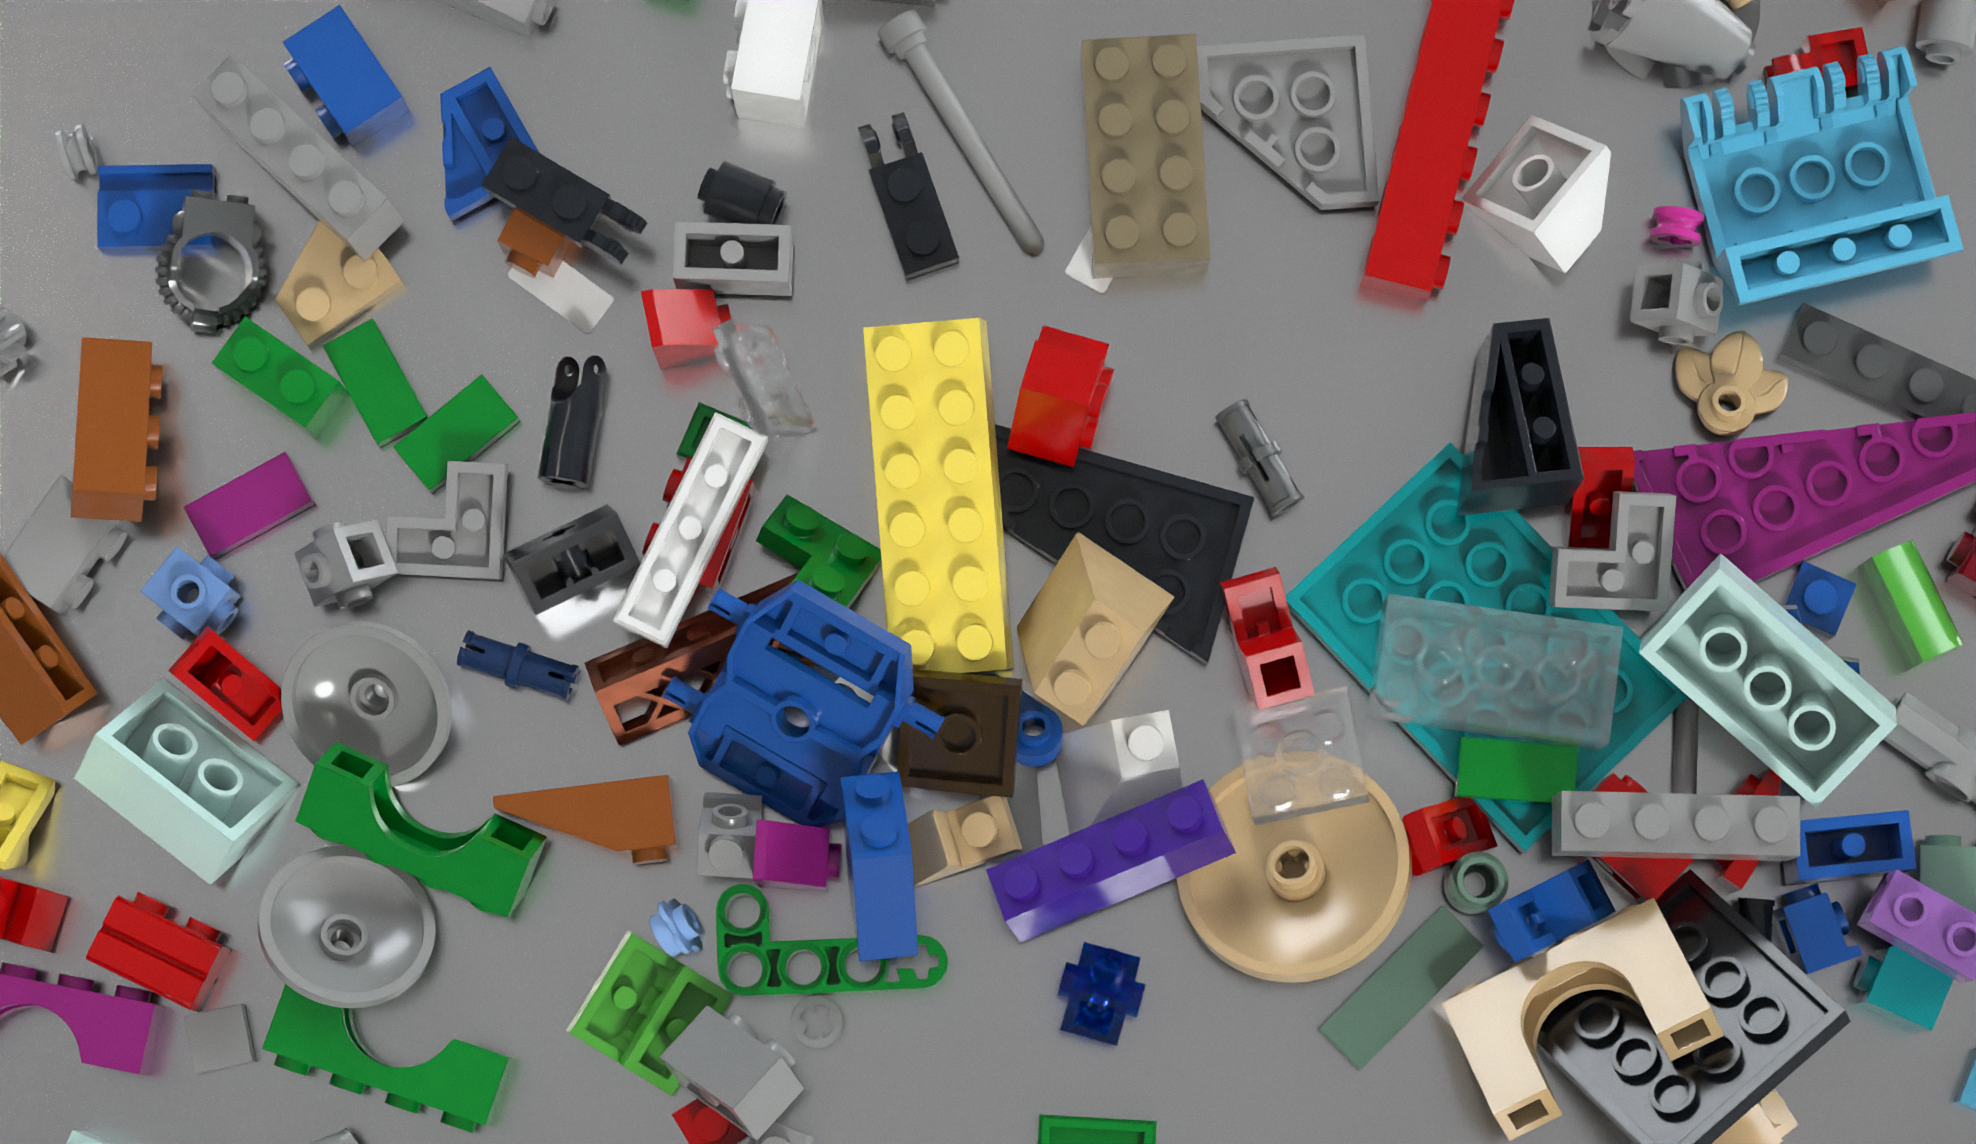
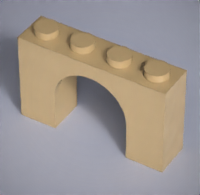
(1504, 1015)

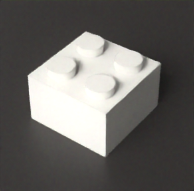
(774, 60)

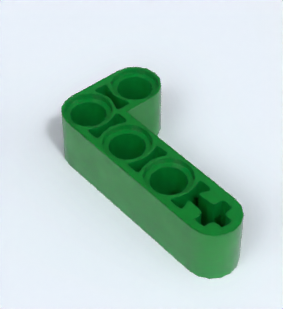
(832, 954)

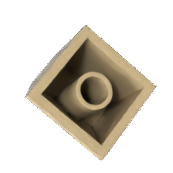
(1087, 627)

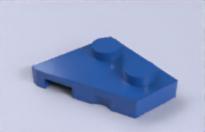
(475, 131)

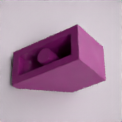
(795, 856)

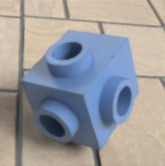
(179, 581)

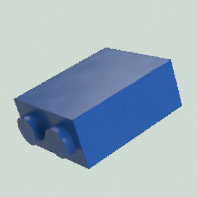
(879, 866)

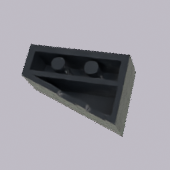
(1519, 425)

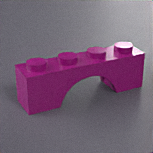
(109, 1030)

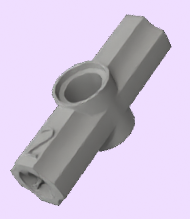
(1936, 745)

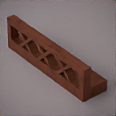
(645, 665)

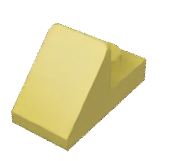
(22, 803)

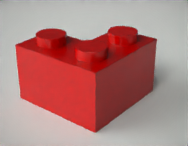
(1060, 396)

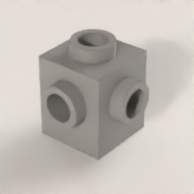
(1677, 300)
(345, 563)

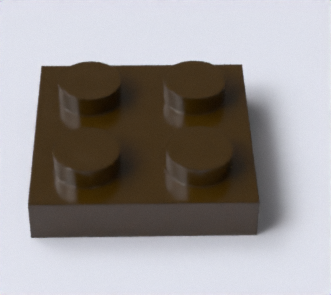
(975, 742)

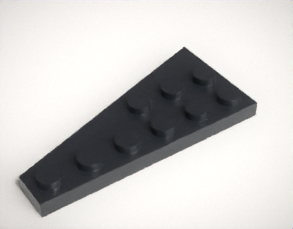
(1154, 521)

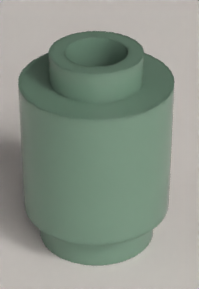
(1491, 873)

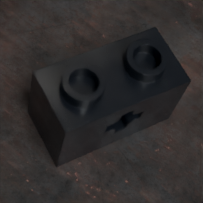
(572, 559)

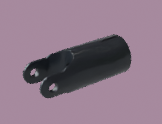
(572, 423)

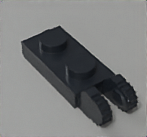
(558, 199)
(909, 203)

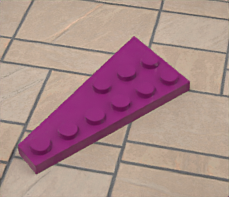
(1802, 492)

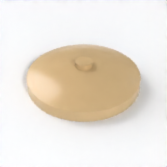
(1302, 889)

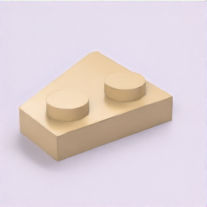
(333, 286)

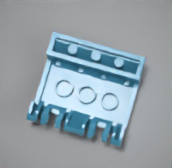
(1815, 179)

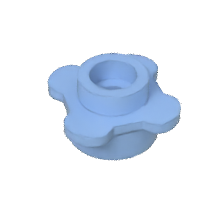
(676, 928)

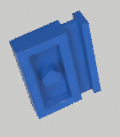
(140, 201)

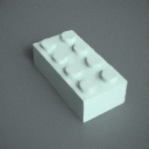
(1768, 681)

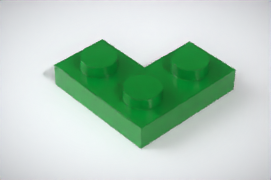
(829, 554)

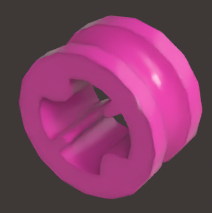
(1676, 226)

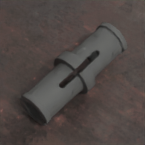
(1259, 457)

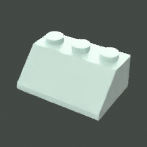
(185, 780)

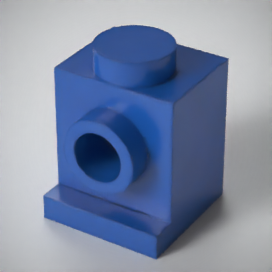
(1814, 930)

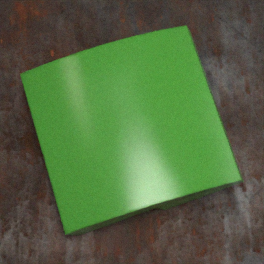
(643, 1007)

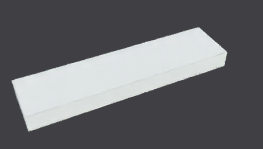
(690, 530)

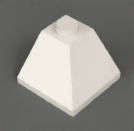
(1545, 192)
(1117, 767)

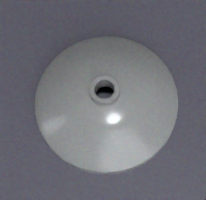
(332, 698)
(352, 900)

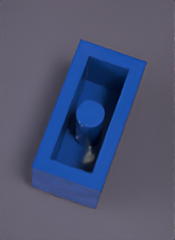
(345, 77)
(1852, 847)

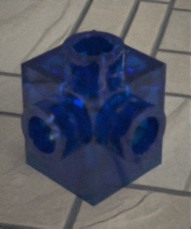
(1100, 993)

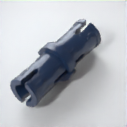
(517, 665)

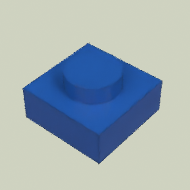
(1819, 598)

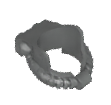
(227, 220)

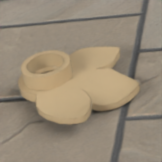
(1730, 375)

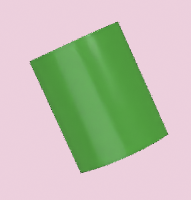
(1910, 604)

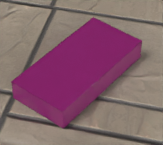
(249, 505)

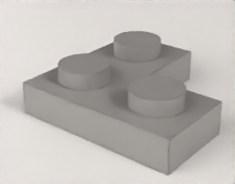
(470, 536)
(1633, 569)

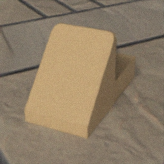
(961, 838)

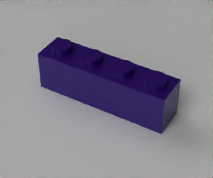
(1110, 861)

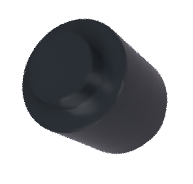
(740, 196)

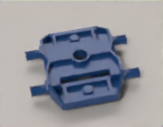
(742, 723)

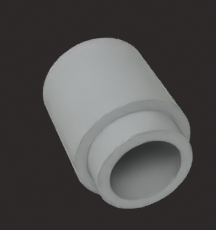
(1946, 30)

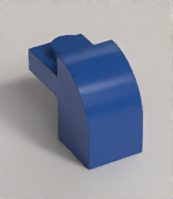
(1550, 911)

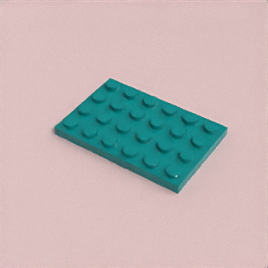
(1479, 560)

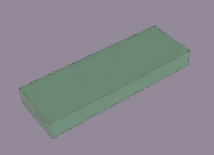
(1400, 987)

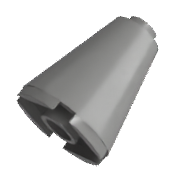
(1677, 32)

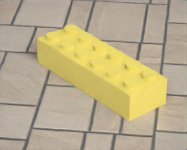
(939, 493)

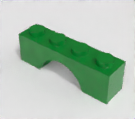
(355, 805)
(459, 1080)

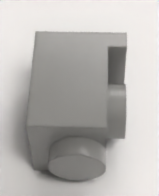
(728, 834)

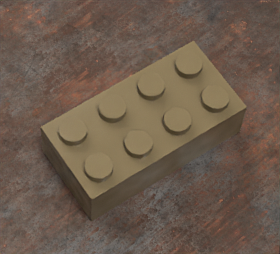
(1144, 156)

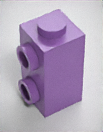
(1923, 925)

